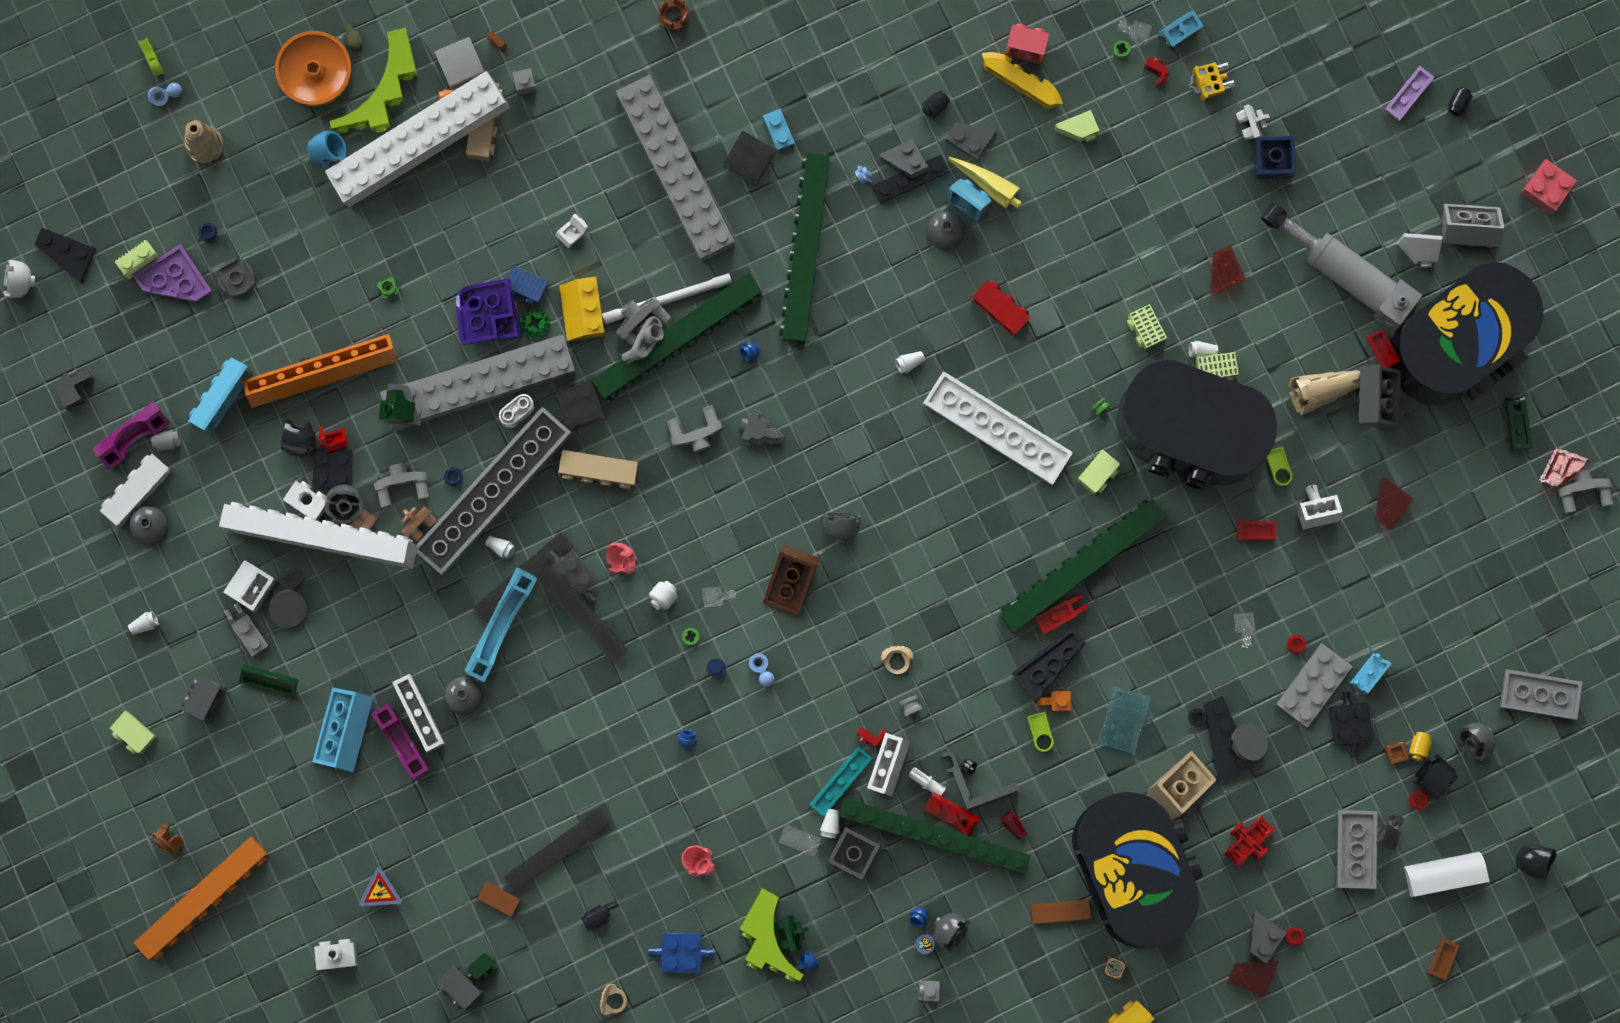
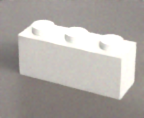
(888, 764)

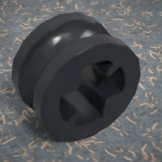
(1197, 723)

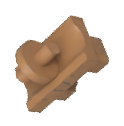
(411, 529)

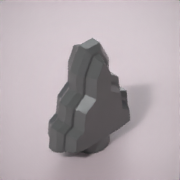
(758, 431)

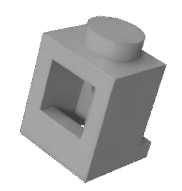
(929, 990)

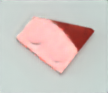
(1225, 270)
(1562, 467)
(1391, 503)
(1253, 975)

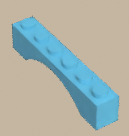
(492, 637)

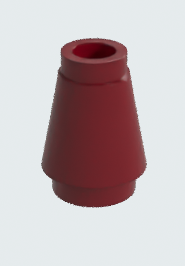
(1013, 824)

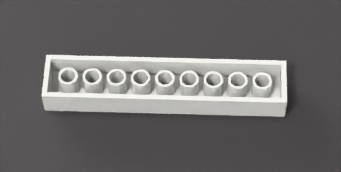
(417, 139)
(318, 535)

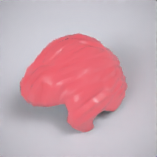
(620, 558)
(698, 861)

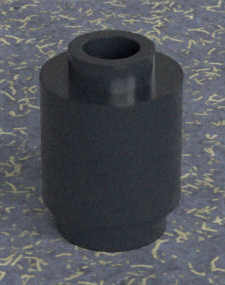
(1459, 101)
(935, 104)
(596, 917)

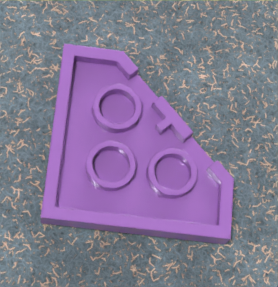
(173, 277)

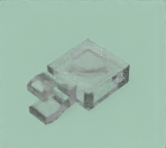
(1137, 31)
(714, 596)
(1244, 625)

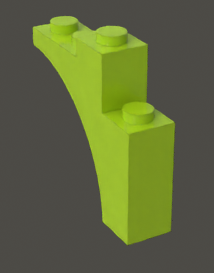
(765, 948)

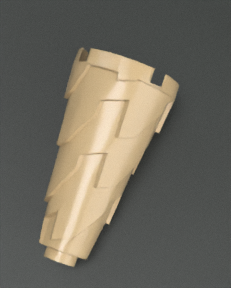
(203, 142)
(1320, 389)

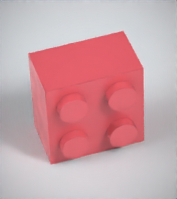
(1027, 43)
(1548, 187)

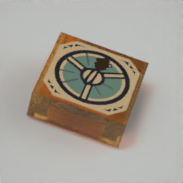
(1114, 968)

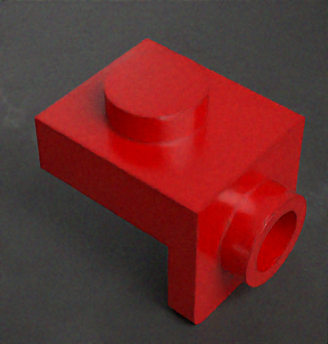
(1156, 67)
(333, 440)
(866, 737)

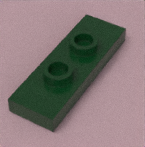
(269, 680)

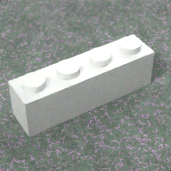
(135, 491)
(418, 713)

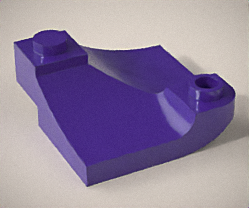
(487, 313)

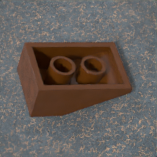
(791, 580)

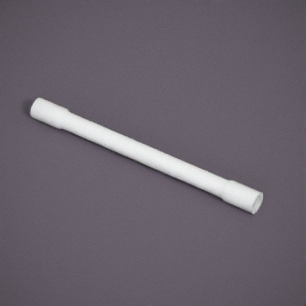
(715, 283)

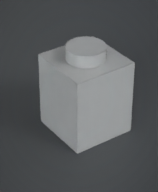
(524, 81)

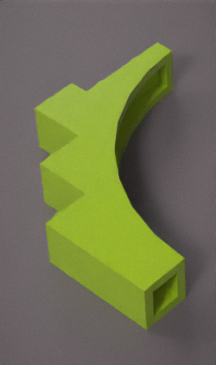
(389, 92)

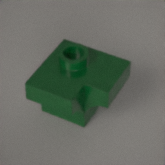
(396, 407)

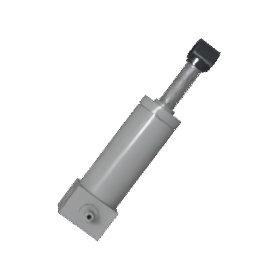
(1350, 271)

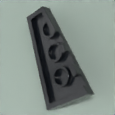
(1047, 665)
(1221, 729)

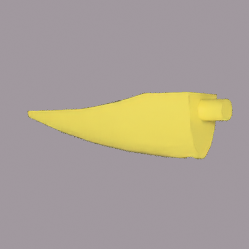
(995, 186)

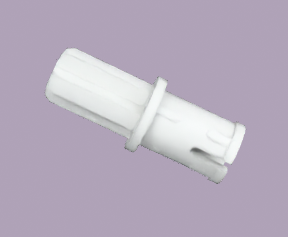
(926, 781)

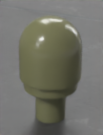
(353, 37)

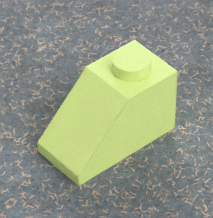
(1079, 127)

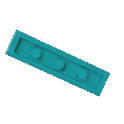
(841, 781)

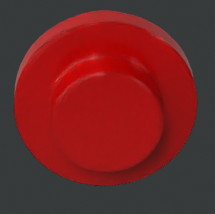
(1296, 644)
(1418, 800)
(1295, 936)

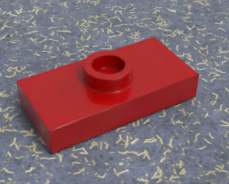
(1382, 349)
(1256, 530)

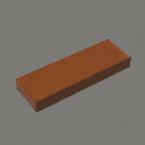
(1060, 911)

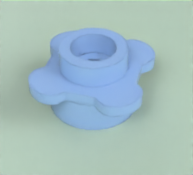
(863, 174)

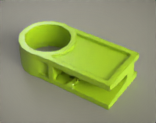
(151, 57)
(1278, 461)
(1039, 726)

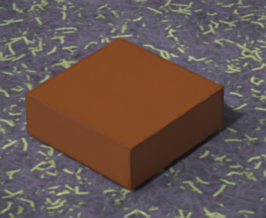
(496, 41)
(1396, 753)

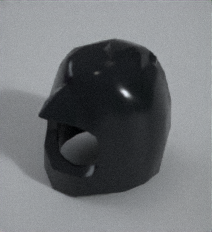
(298, 440)
(1535, 860)

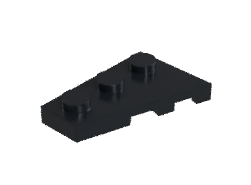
(66, 252)

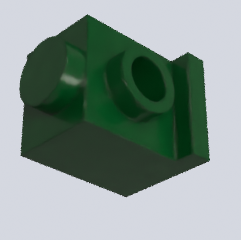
(481, 968)

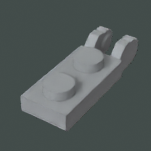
(247, 631)

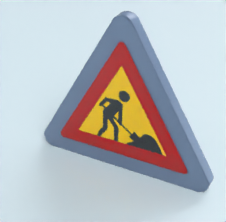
(379, 891)

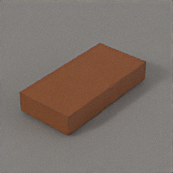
(498, 899)
(1443, 959)

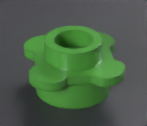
(384, 284)

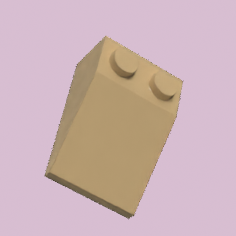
(1181, 785)

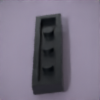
(902, 183)

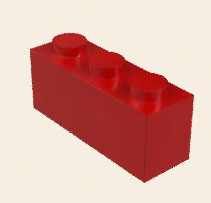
(1001, 307)

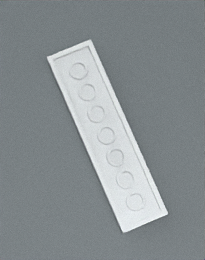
(997, 428)

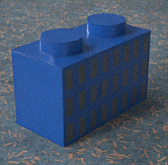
(527, 286)

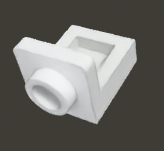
(572, 231)

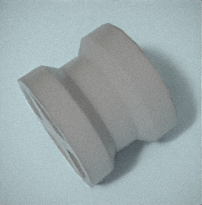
(911, 705)

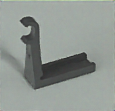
(981, 800)

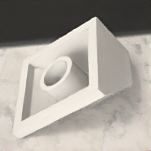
(1421, 249)

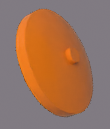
(313, 68)

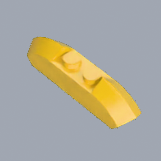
(1029, 85)

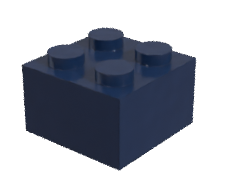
(1274, 157)

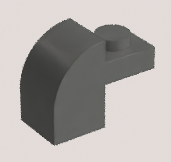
(67, 388)

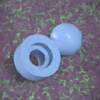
(173, 90)
(766, 678)

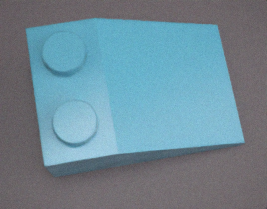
(968, 199)

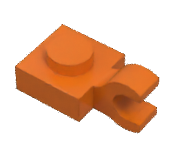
(1058, 701)

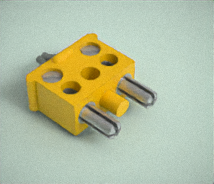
(1205, 84)

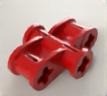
(1253, 836)

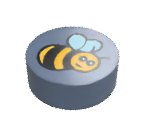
(925, 944)

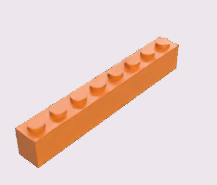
(320, 371)
(201, 898)

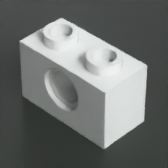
(295, 499)

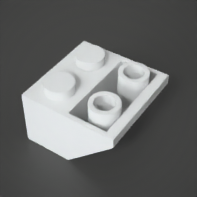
(250, 586)

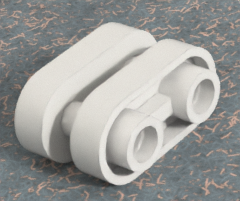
(516, 411)

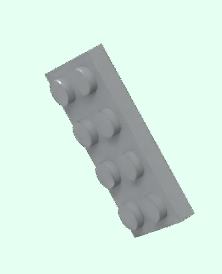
(1314, 685)
(1541, 694)
(1356, 849)

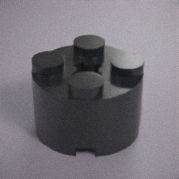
(1434, 777)

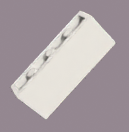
(1446, 874)

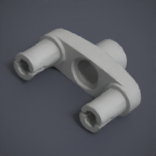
(635, 314)
(648, 335)
(699, 437)
(399, 477)
(1584, 482)

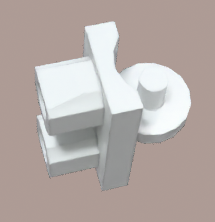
(1248, 114)

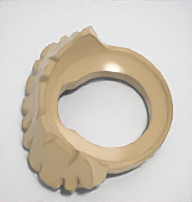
(906, 653)
(606, 1009)

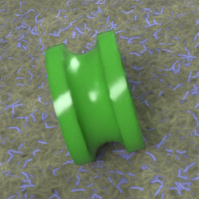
(1126, 48)
(1100, 406)
(685, 634)

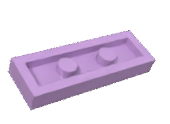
(1409, 93)

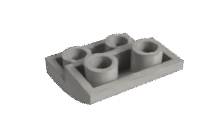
(459, 62)

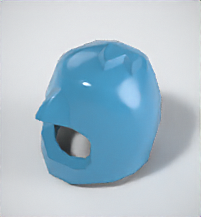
(326, 147)

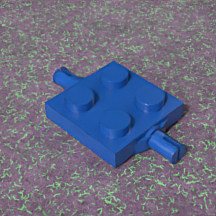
(681, 952)

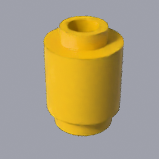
(1420, 746)

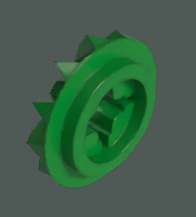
(532, 331)

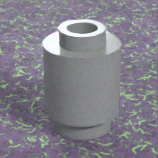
(165, 440)

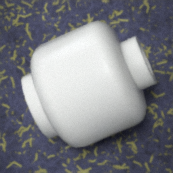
(663, 595)

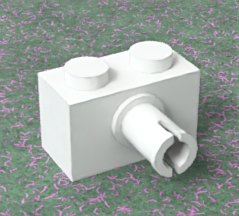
(1318, 510)
(336, 955)

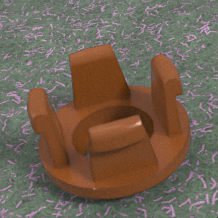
(679, 5)
(160, 840)

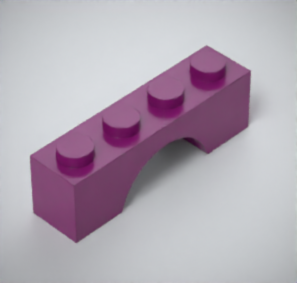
(146, 422)
(401, 742)

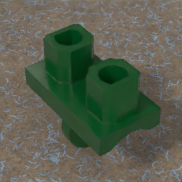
(793, 932)

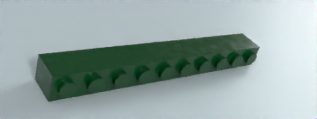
(806, 248)
(679, 335)
(1082, 566)
(934, 836)

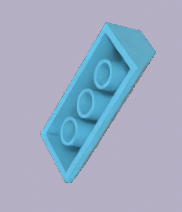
(220, 396)
(342, 729)

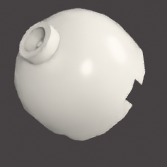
(18, 279)

